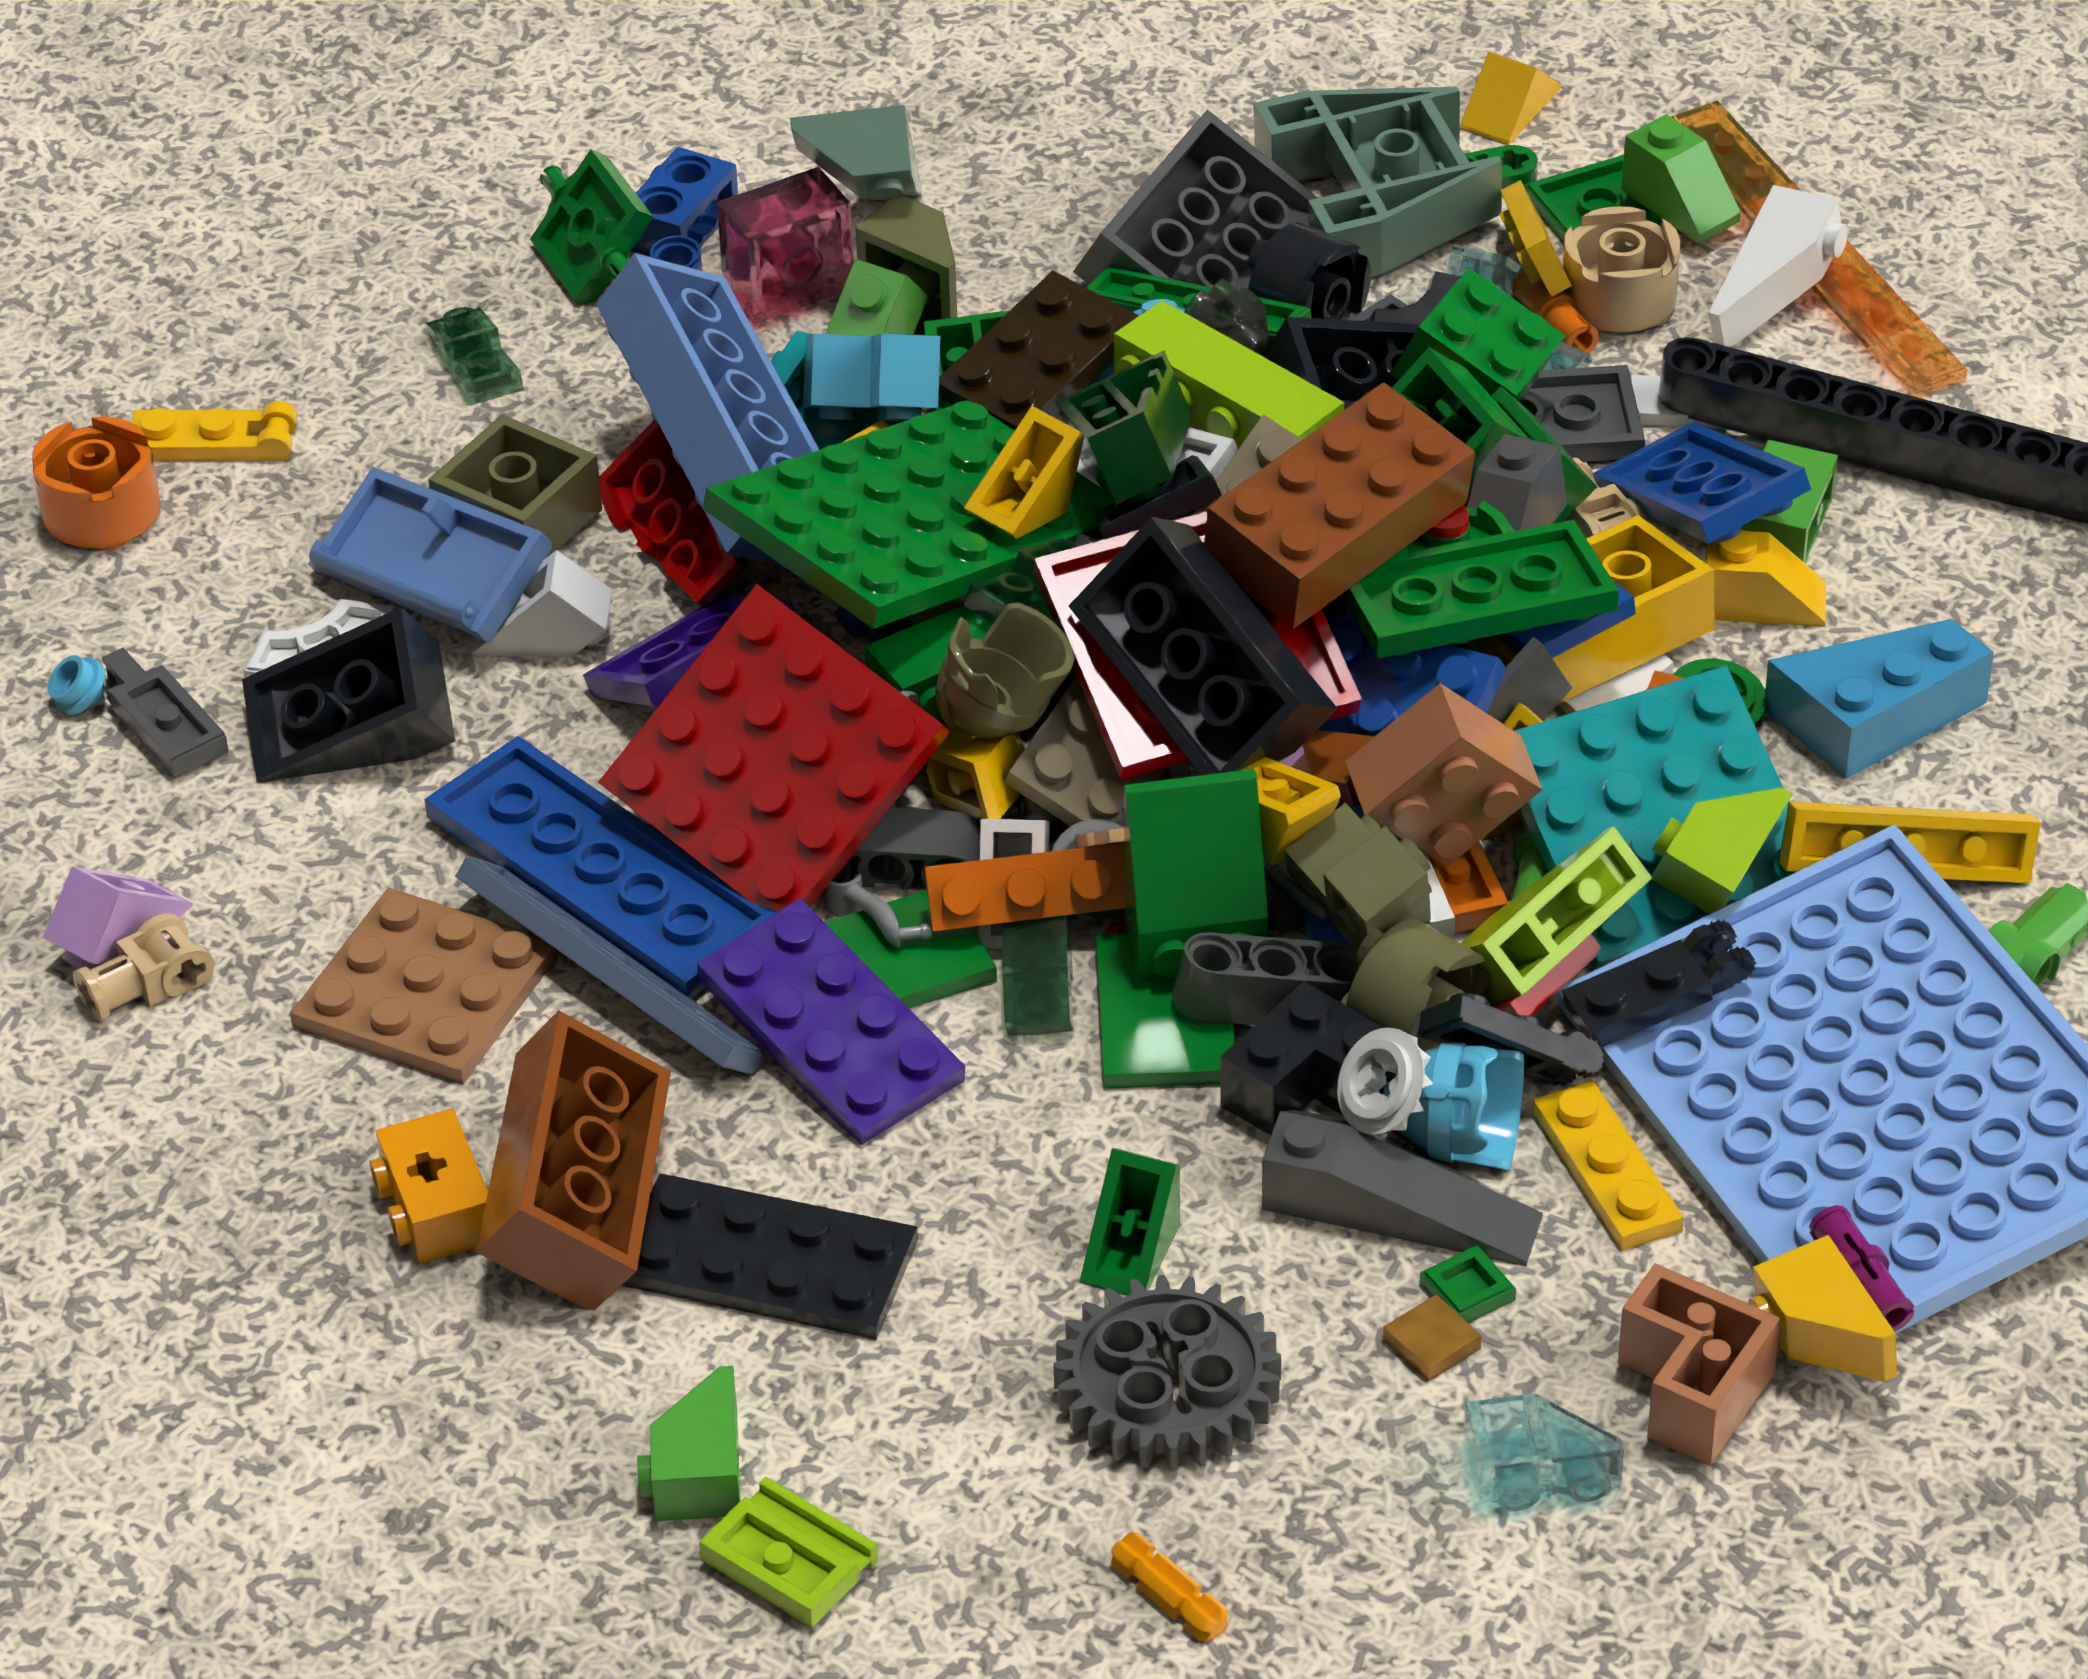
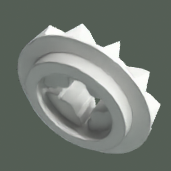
(1364, 1076)

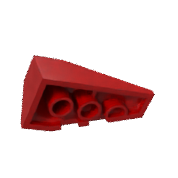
(656, 501)

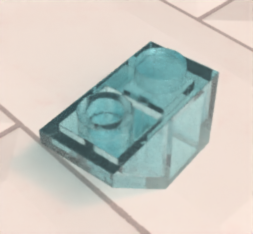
(1519, 1439)

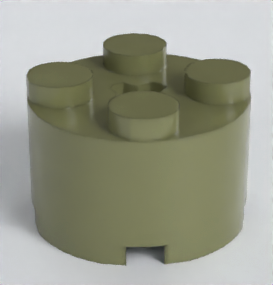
(1411, 972)

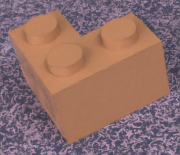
(1704, 1359)

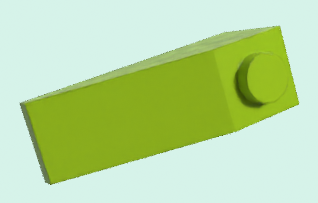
(1556, 914)

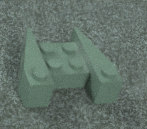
(1394, 160)

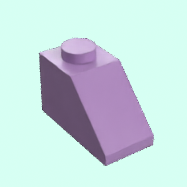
(102, 909)

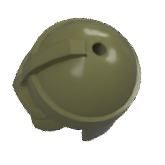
(1006, 677)

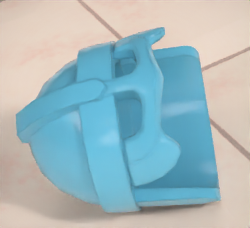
(1470, 1106)

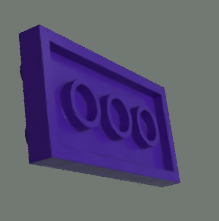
(830, 1022)

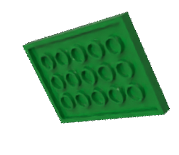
(886, 515)

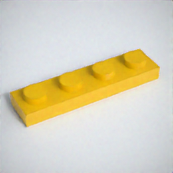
(1951, 841)

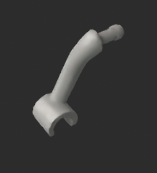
(851, 897)

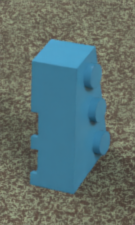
(1878, 691)

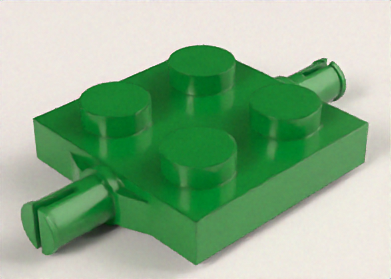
(589, 225)

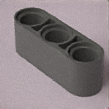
(909, 841)
(1247, 976)

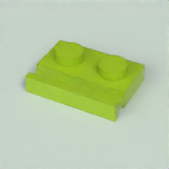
(788, 1552)

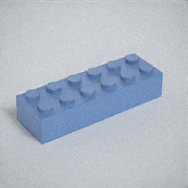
(703, 378)

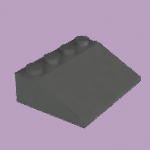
(1200, 212)

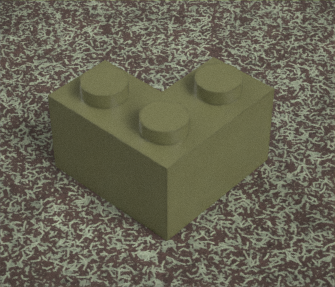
(1361, 874)

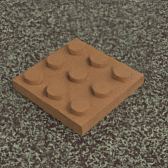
(424, 985)

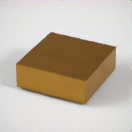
(1432, 1337)

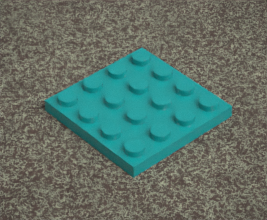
(1634, 770)

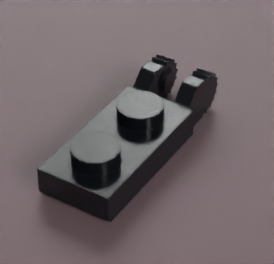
(1658, 984)
(1546, 1054)

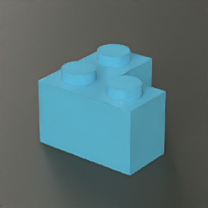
(873, 373)

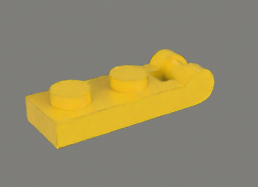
(219, 433)

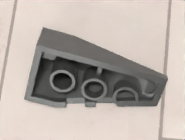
(1380, 1186)

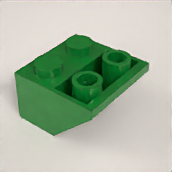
(1456, 403)

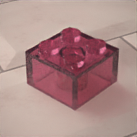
(786, 244)

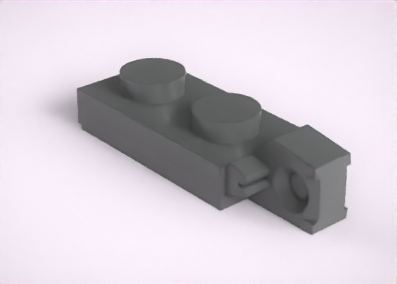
(162, 714)

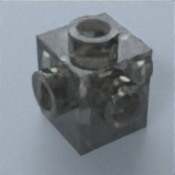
(1233, 313)

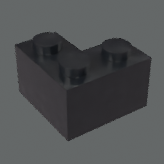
(1291, 1057)

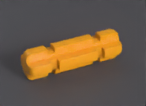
(1169, 1587)

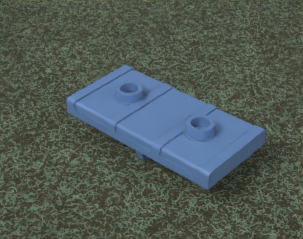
(431, 553)

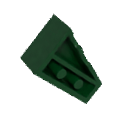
(1131, 428)

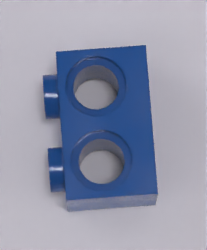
(685, 197)

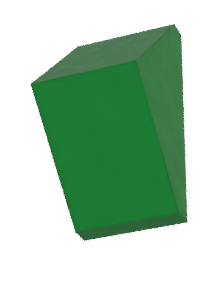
(1132, 1221)

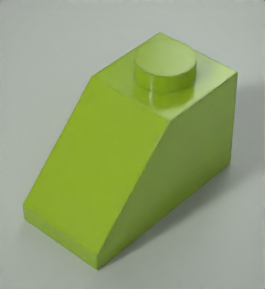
(1716, 846)

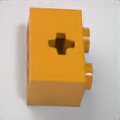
(432, 1183)

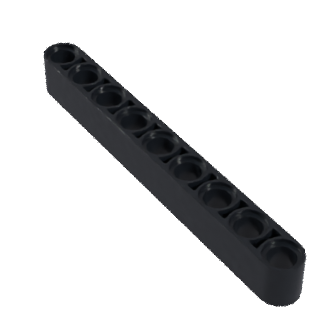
(1876, 427)

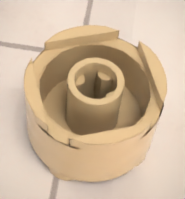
(1622, 269)

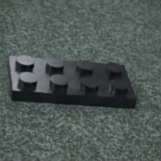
(772, 1256)

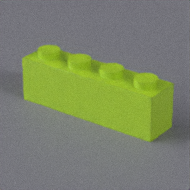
(1222, 379)

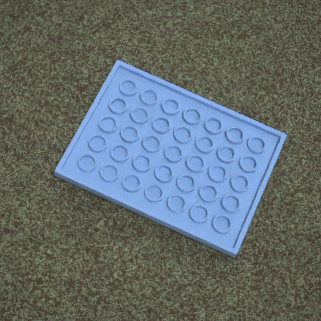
(1874, 1070)

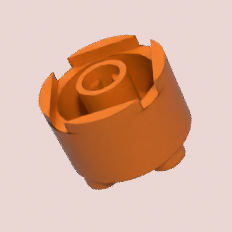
(96, 483)

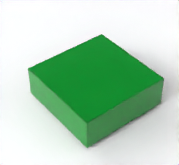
(1469, 1284)

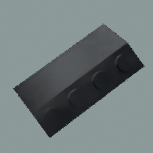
(1200, 652)

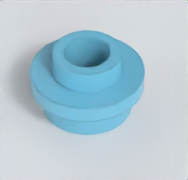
(76, 684)

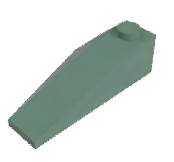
(862, 150)

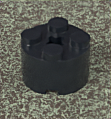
(1310, 271)

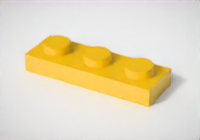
(1532, 240)
(1607, 1165)

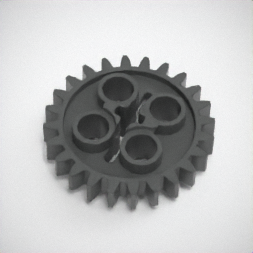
(1125, 1393)

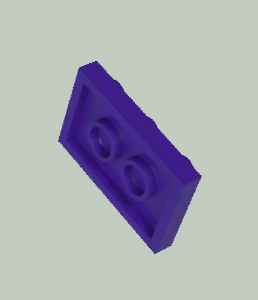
(657, 663)

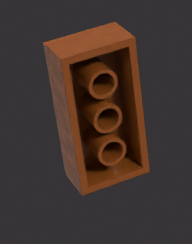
(1338, 504)
(574, 1162)

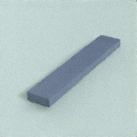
(612, 966)

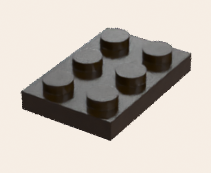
(1038, 351)

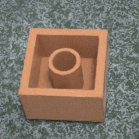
(1443, 775)

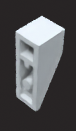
(1778, 261)

